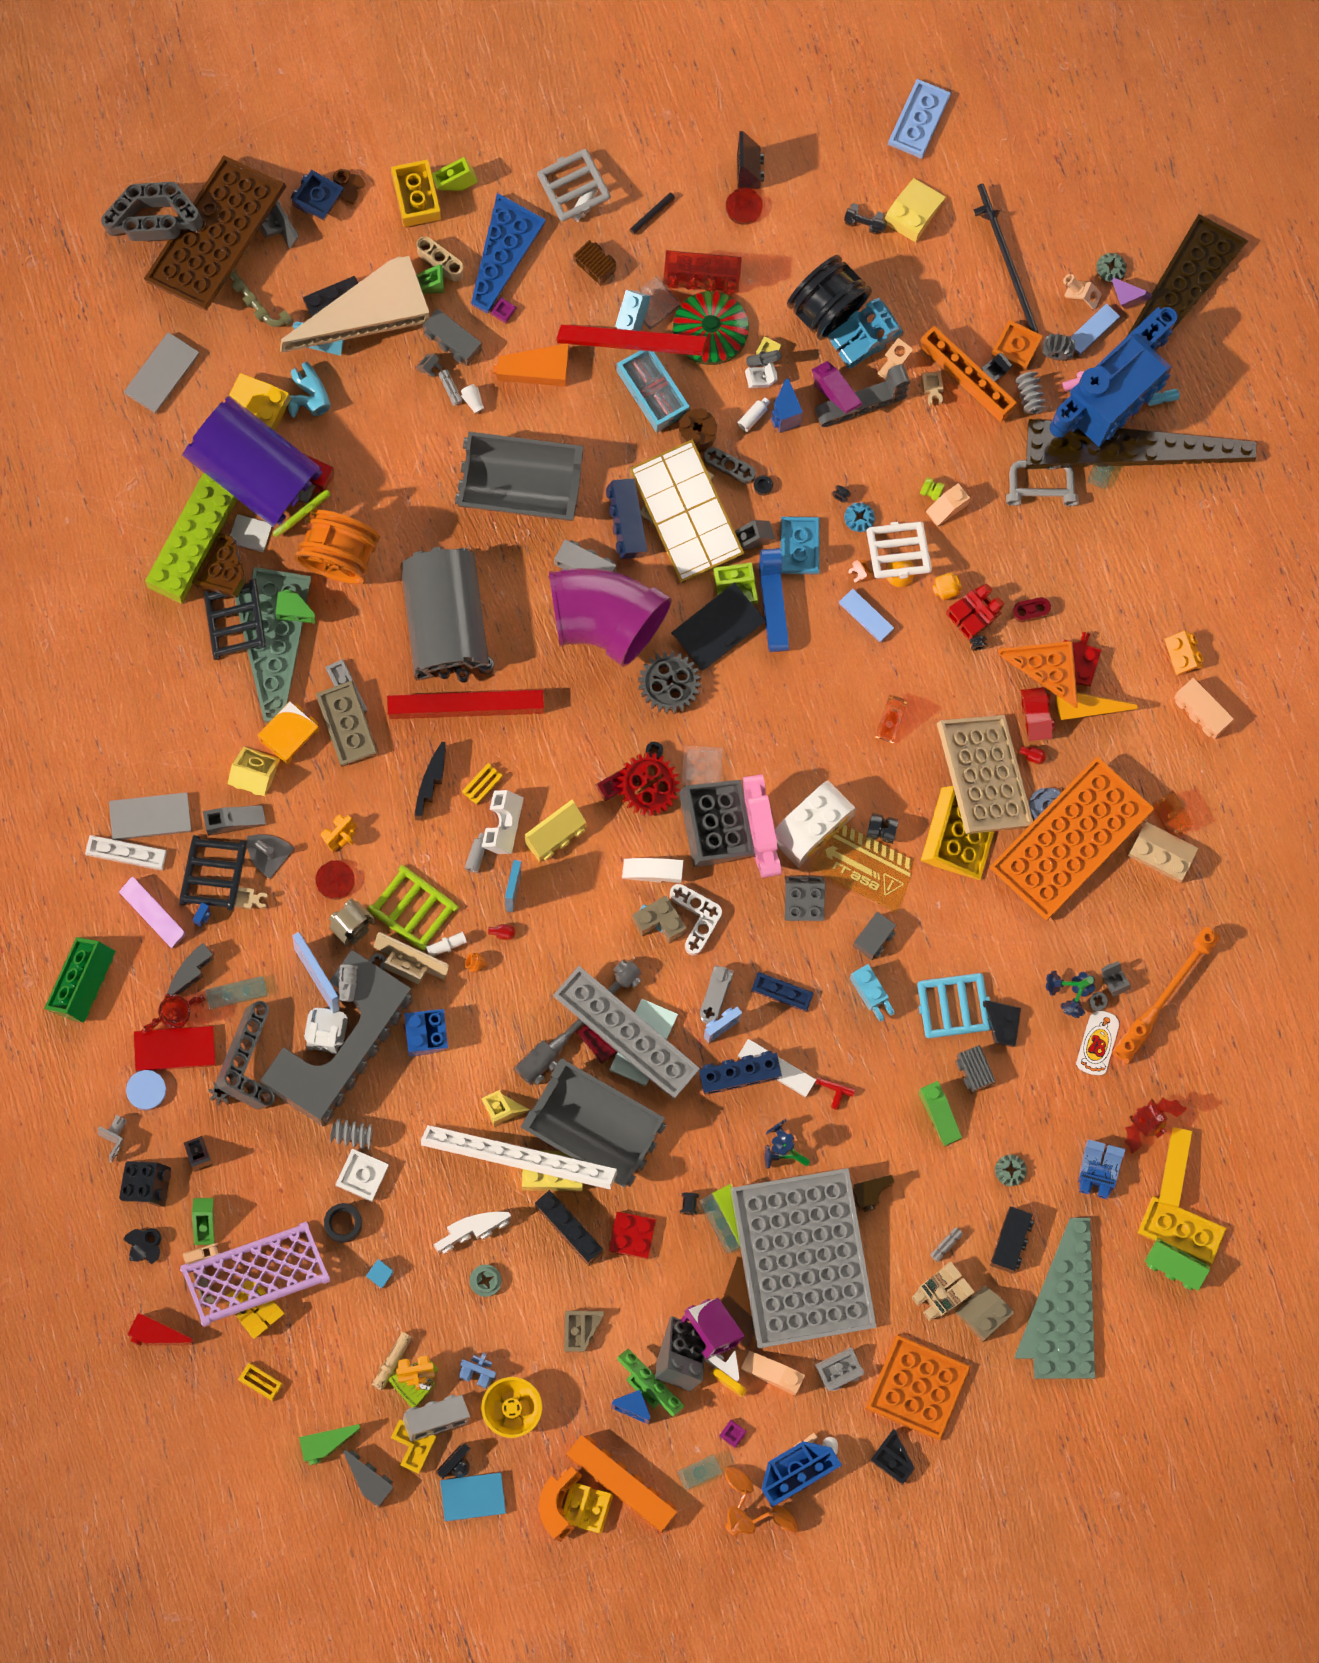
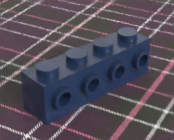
(626, 518)
(740, 1073)

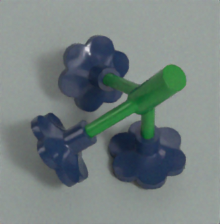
(1080, 984)
(781, 1145)

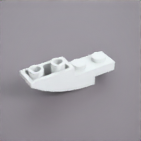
(480, 1225)

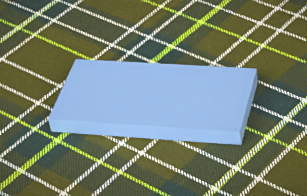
(919, 118)
(316, 972)

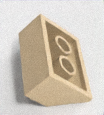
(1163, 852)

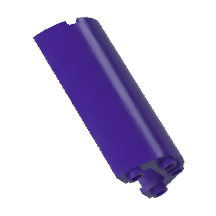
(251, 461)

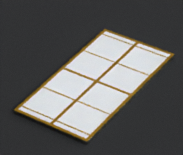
(686, 511)

